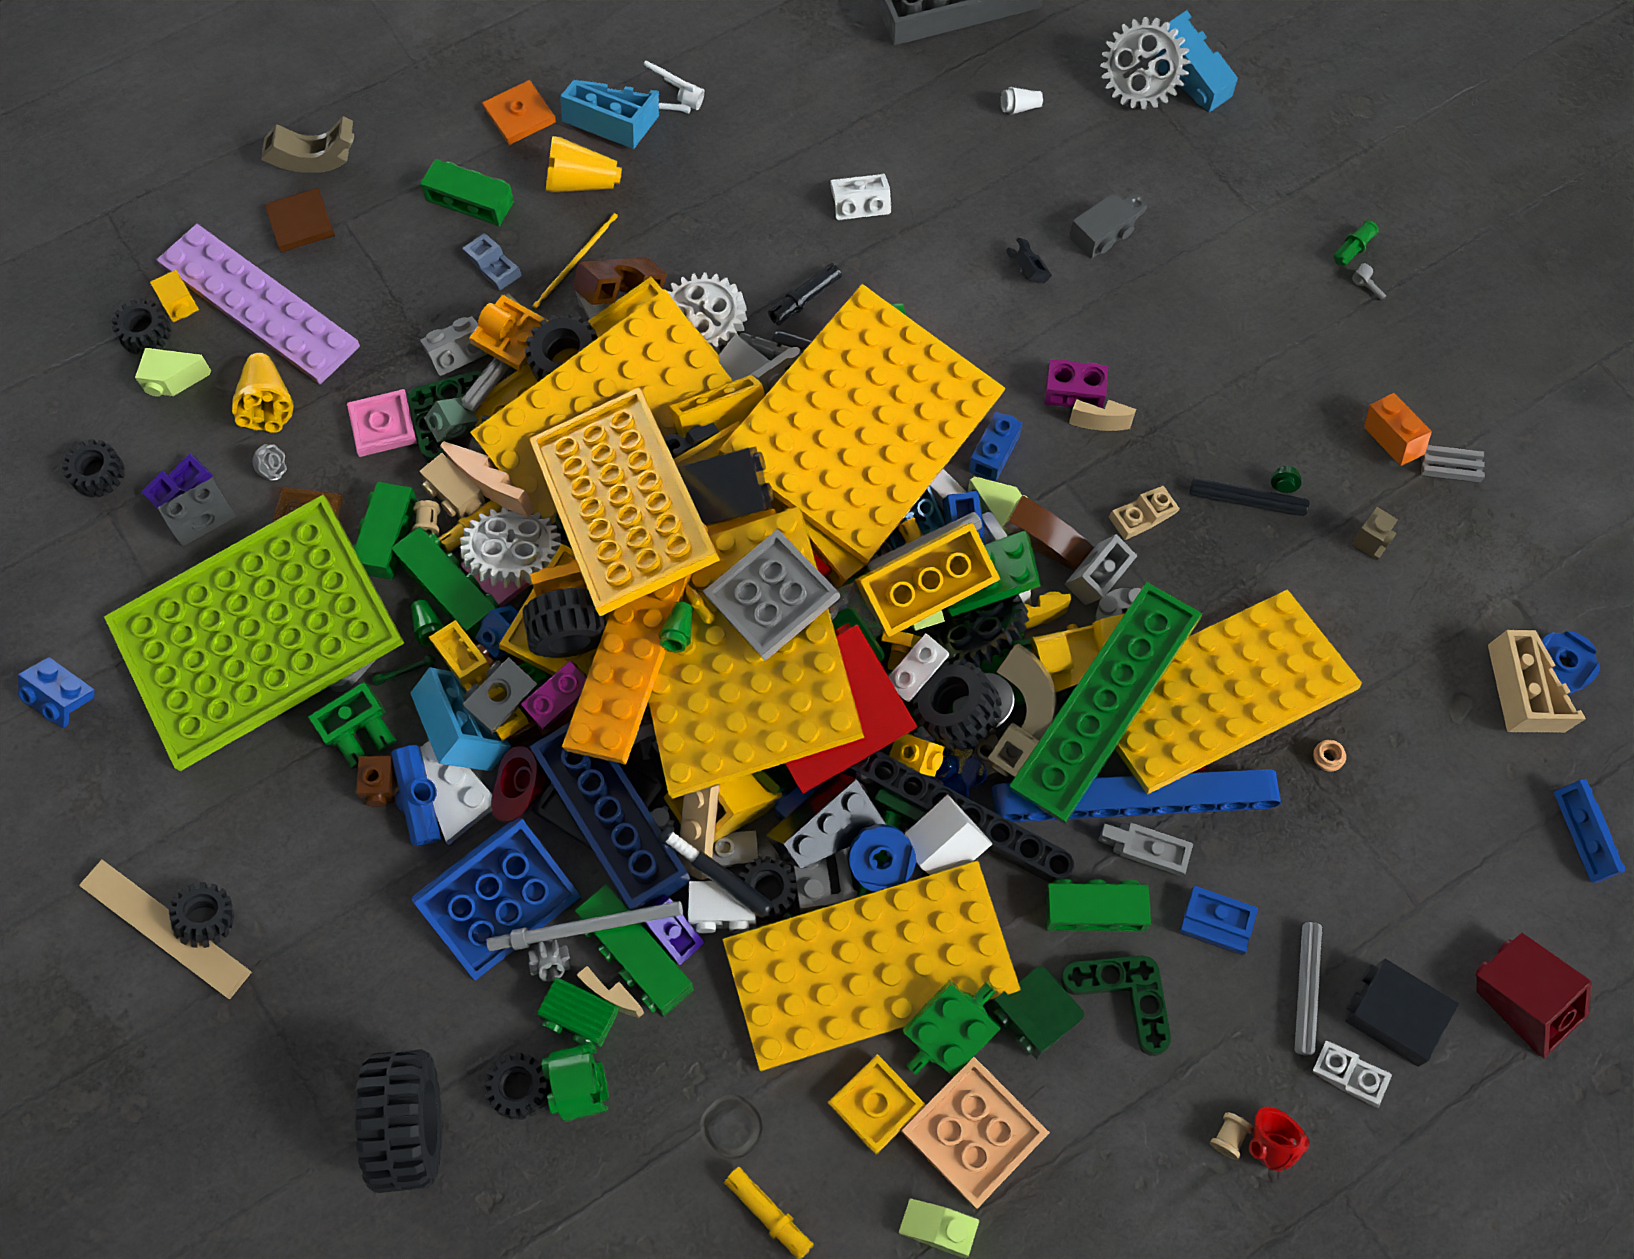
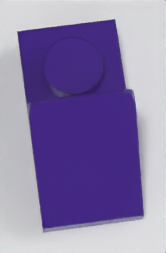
(674, 934)

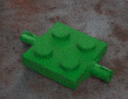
(951, 1028)

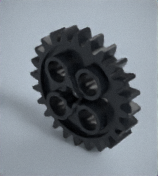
(982, 631)

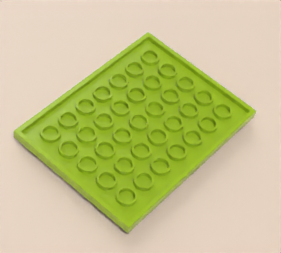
(252, 632)

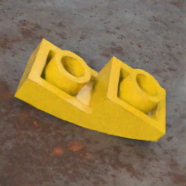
(1048, 608)

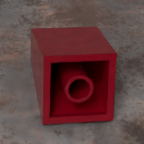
(1534, 993)

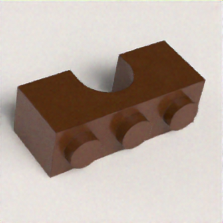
(602, 279)

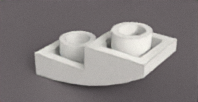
(1352, 1075)

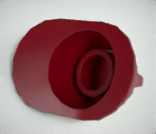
(517, 784)

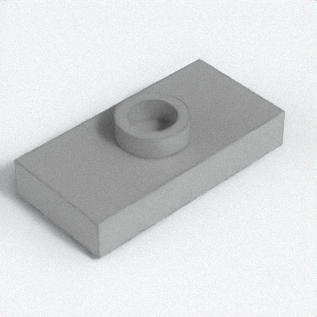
(736, 849)

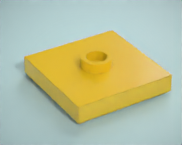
(876, 1104)

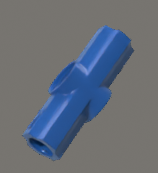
(413, 779)

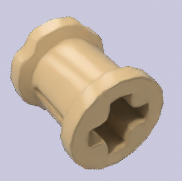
(426, 516)
(1231, 1136)

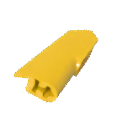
(1072, 651)

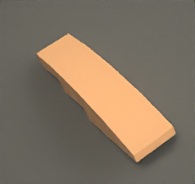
(492, 482)

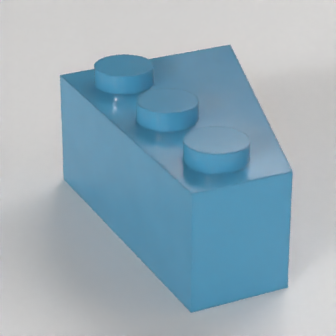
(1209, 76)
(610, 112)
(451, 731)

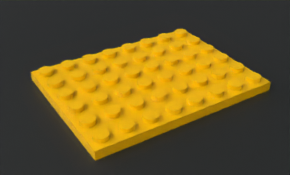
(865, 422)
(730, 711)

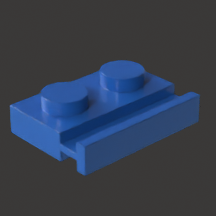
(1218, 920)

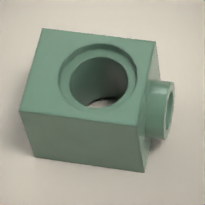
(450, 420)

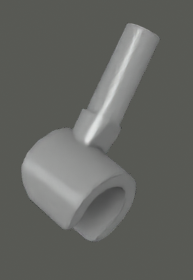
(1362, 278)

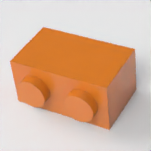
(1397, 429)

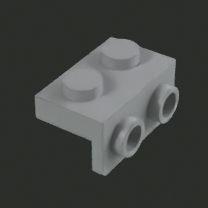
(451, 346)

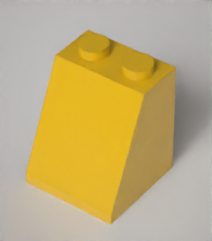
(738, 804)

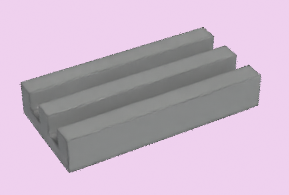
(1452, 459)

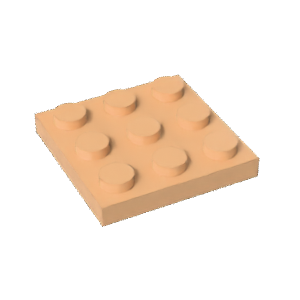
(975, 1132)

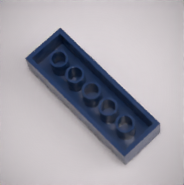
(612, 822)

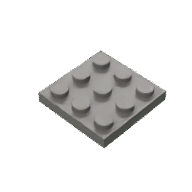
(771, 594)

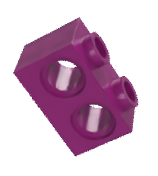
(1075, 387)
(556, 695)

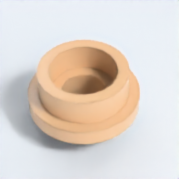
(1335, 749)

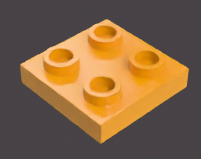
(504, 331)

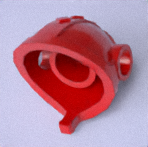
(1274, 1139)

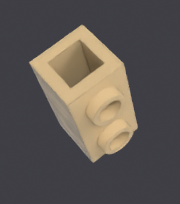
(452, 487)

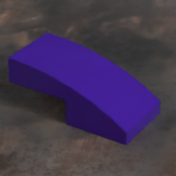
(184, 477)

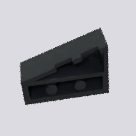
(824, 822)

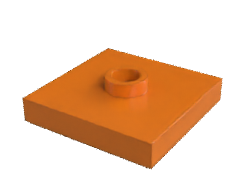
(519, 112)

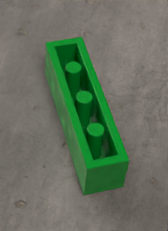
(443, 580)
(637, 954)

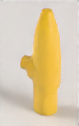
(699, 605)

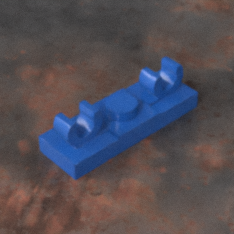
(1589, 831)

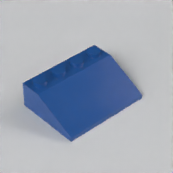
(494, 890)

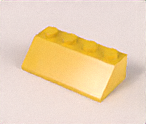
(927, 579)

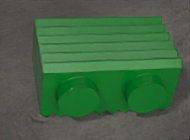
(577, 1013)

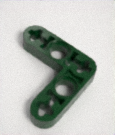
(418, 411)
(1137, 988)

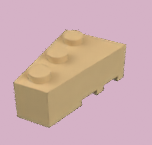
(1528, 685)

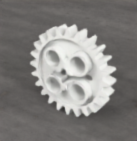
(1133, 41)
(712, 298)
(509, 546)

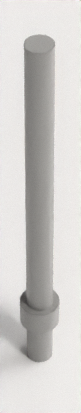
(523, 937)

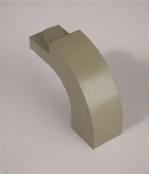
(309, 153)
(1037, 687)

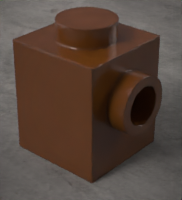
(376, 780)

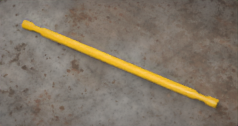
(552, 286)

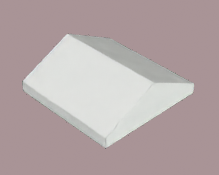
(946, 838)

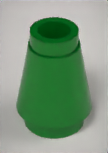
(424, 622)
(677, 628)

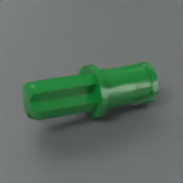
(1356, 243)

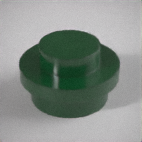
(1286, 479)

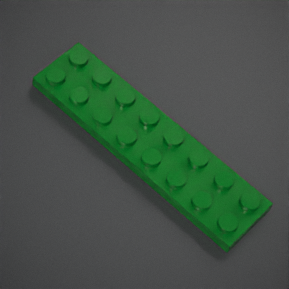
(1105, 702)

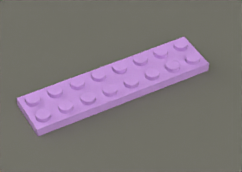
(259, 304)

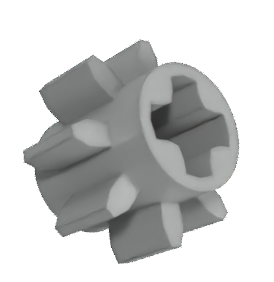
(549, 960)

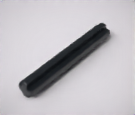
(1249, 497)

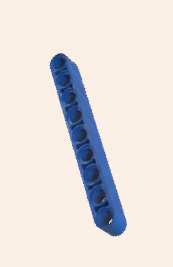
(1127, 798)

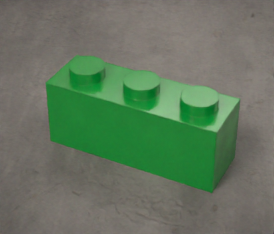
(467, 192)
(383, 527)
(1097, 906)

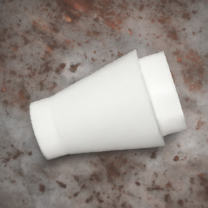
(1019, 100)

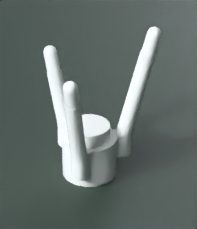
(688, 93)

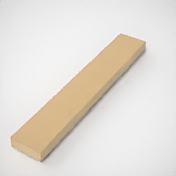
(153, 921)

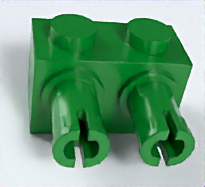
(346, 715)

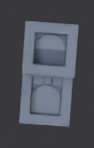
(492, 262)

